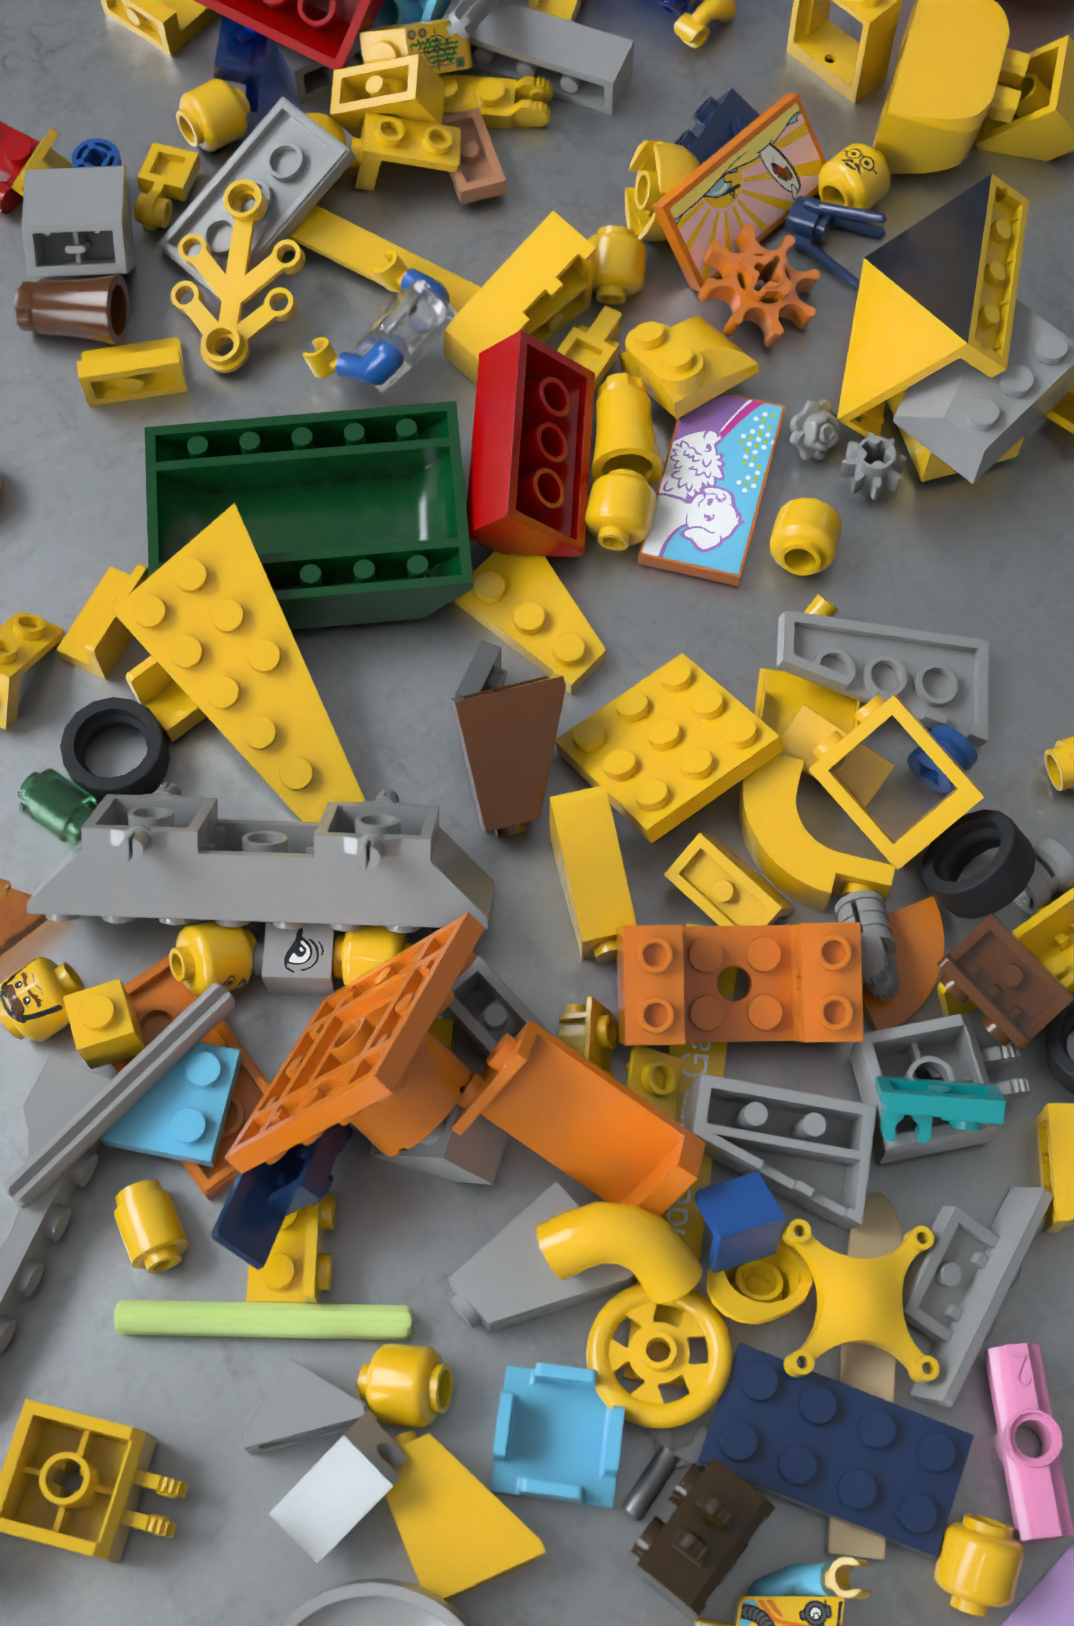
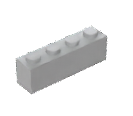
(578, 60)

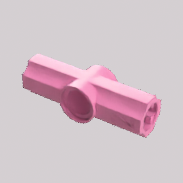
(1038, 1483)

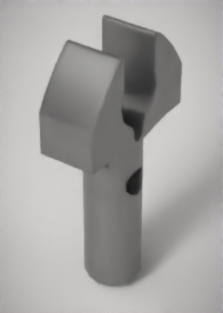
(660, 1470)

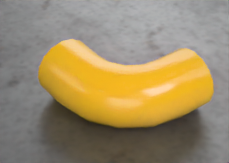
(623, 1237)

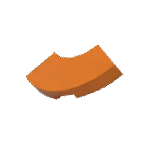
(919, 949)

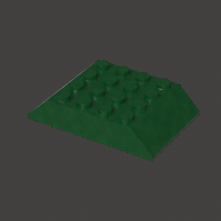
(344, 507)

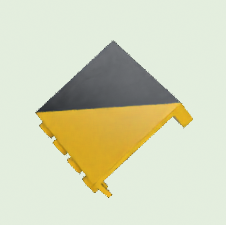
(934, 299)

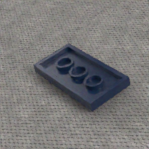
(838, 1451)

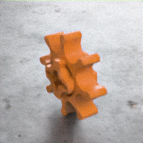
(741, 274)

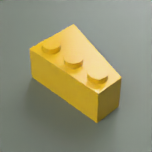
(532, 292)

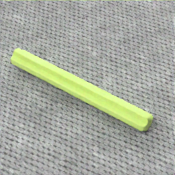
(263, 1319)

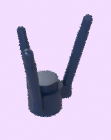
(814, 220)

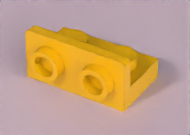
(296, 1263)

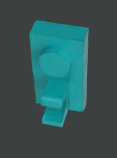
(961, 1103)

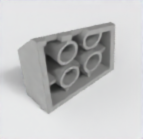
(979, 418)

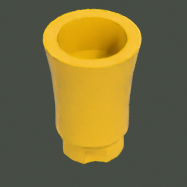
(625, 429)

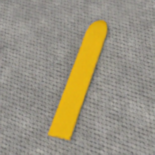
(362, 250)

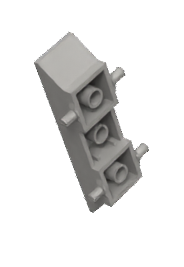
(182, 863)

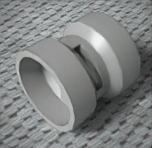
(1051, 874)

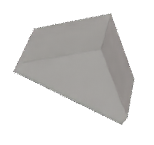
(298, 1410)

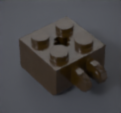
(701, 1538)

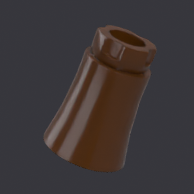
(75, 308)

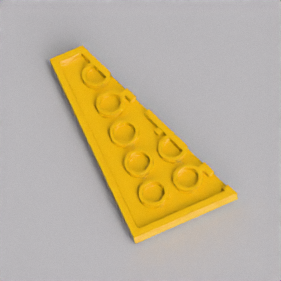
(231, 651)

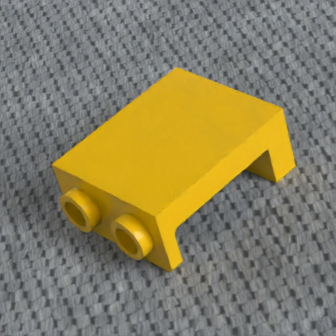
(161, 22)

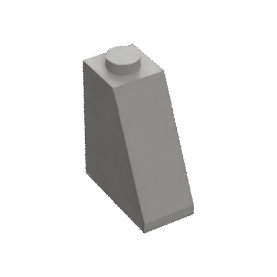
(513, 1281)

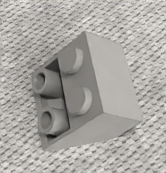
(77, 222)

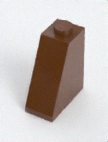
(510, 748)

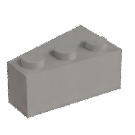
(798, 1141)

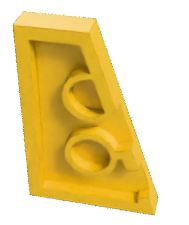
(534, 615)

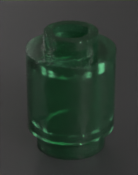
(56, 804)

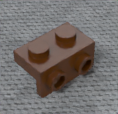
(1004, 983)

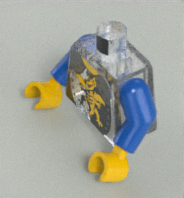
(397, 336)

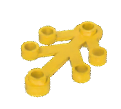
(237, 284)

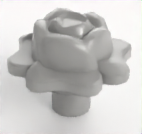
(814, 429)

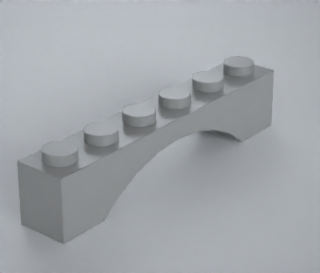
(54, 1099)

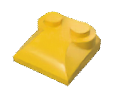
(684, 363)

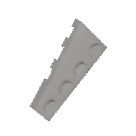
(931, 672)

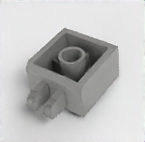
(931, 1051)

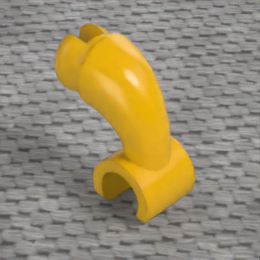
(693, 27)

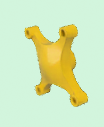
(859, 1301)

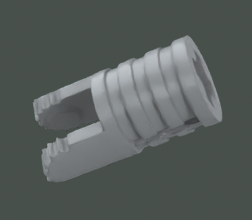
(877, 941)

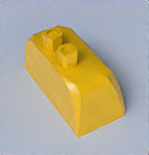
(948, 84)

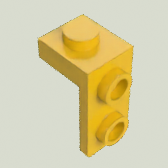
(403, 143)
(22, 643)

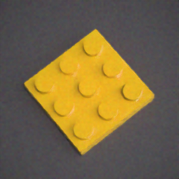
(668, 746)

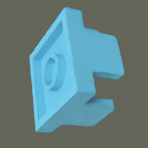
(556, 1437)

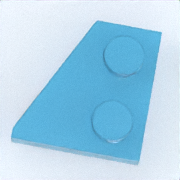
(184, 1109)

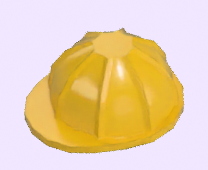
(761, 1288)

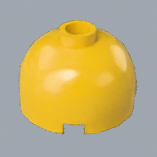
(660, 169)

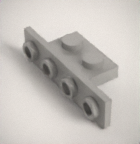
(963, 1281)

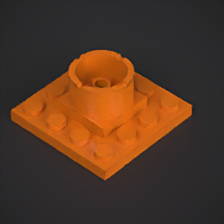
(370, 1057)

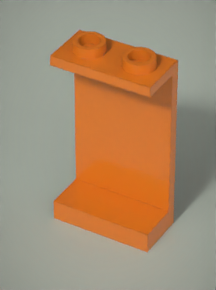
(582, 1121)

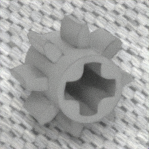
(872, 466)

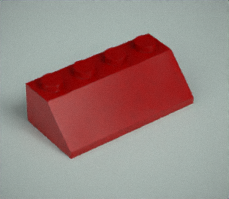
(315, 28)
(530, 450)

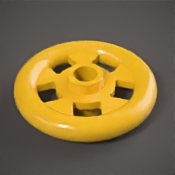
(646, 1404)

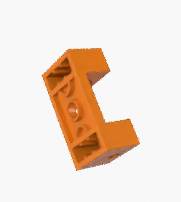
(798, 976)

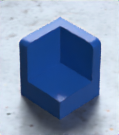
(742, 1219)

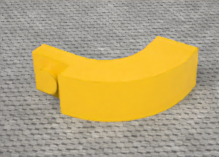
(786, 850)

